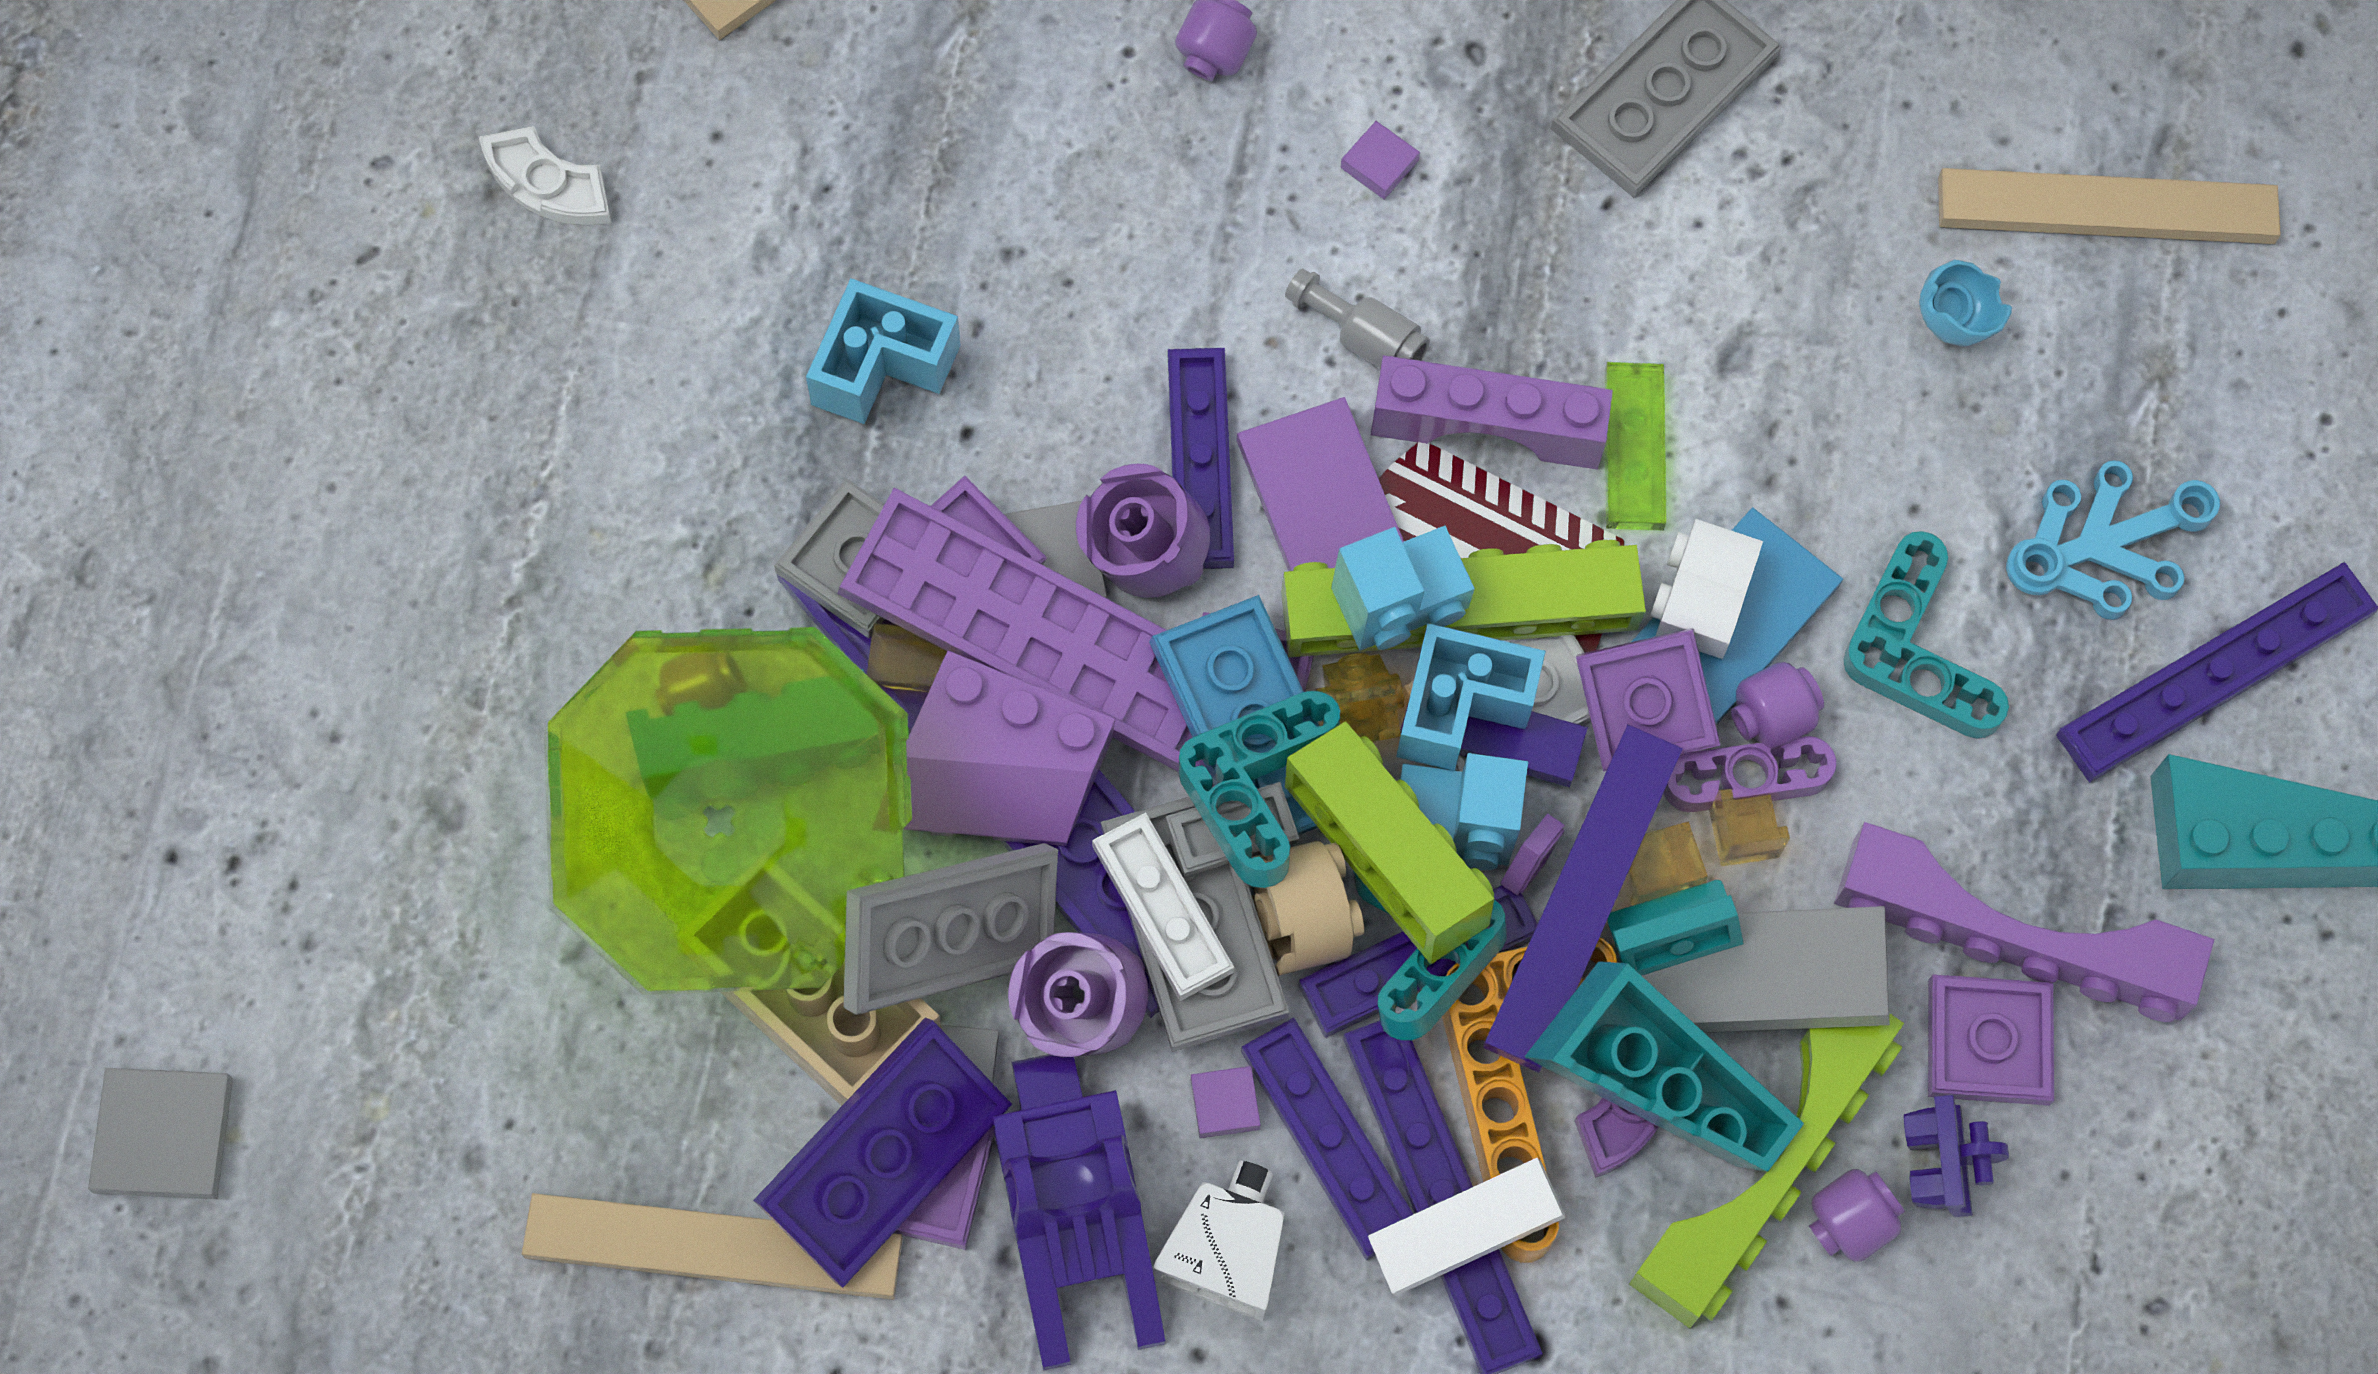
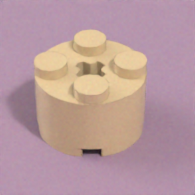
(1308, 912)

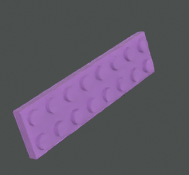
(1016, 619)

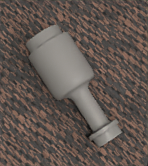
(1367, 328)

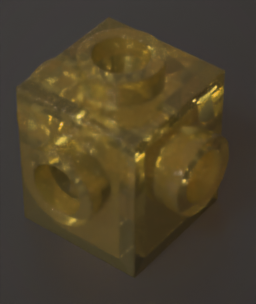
(1365, 695)

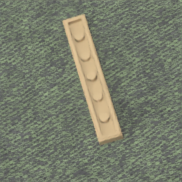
(2108, 206)
(690, 1246)

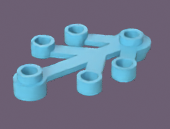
(2105, 543)

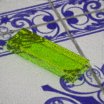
(1636, 447)

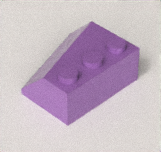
(1001, 757)

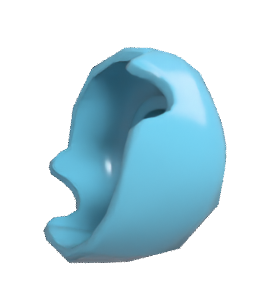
(1962, 304)

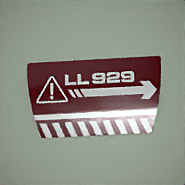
(1479, 510)

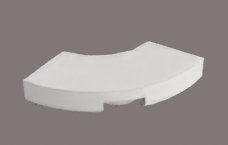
(543, 181)

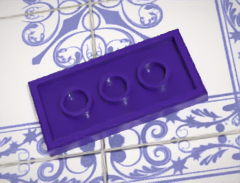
(883, 1152)

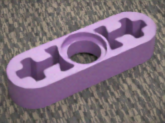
(1794, 781)

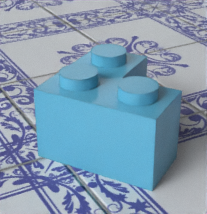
(878, 337)
(1400, 586)
(1462, 678)
(1475, 806)

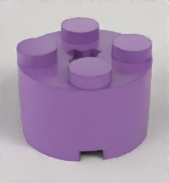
(1143, 531)
(1063, 1025)

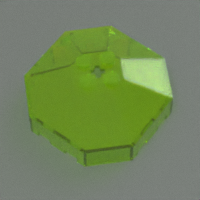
(740, 722)

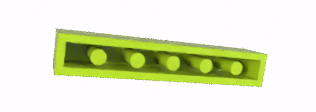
(1513, 598)

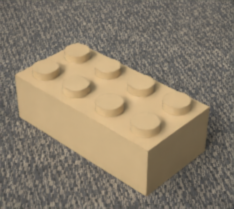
(826, 1038)

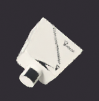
(1226, 1244)

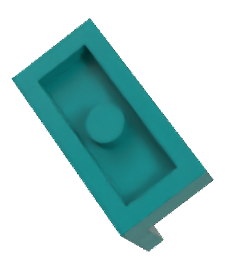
(1676, 928)

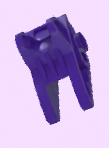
(1073, 1200)

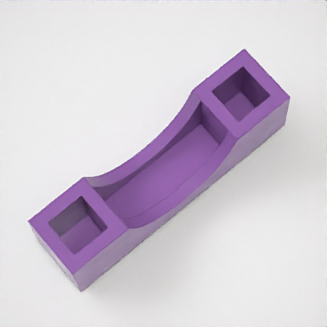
(1549, 417)

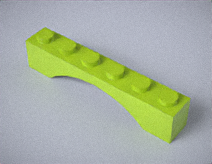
(1699, 1253)

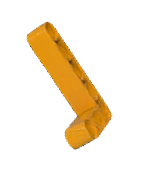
(1499, 1080)

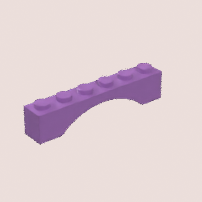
(2143, 965)

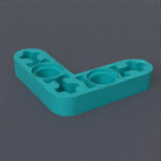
(1894, 643)
(1239, 766)
(1436, 992)

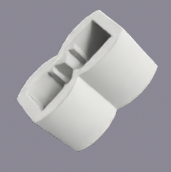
(1708, 585)

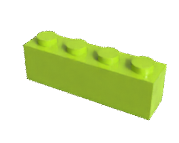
(1390, 841)

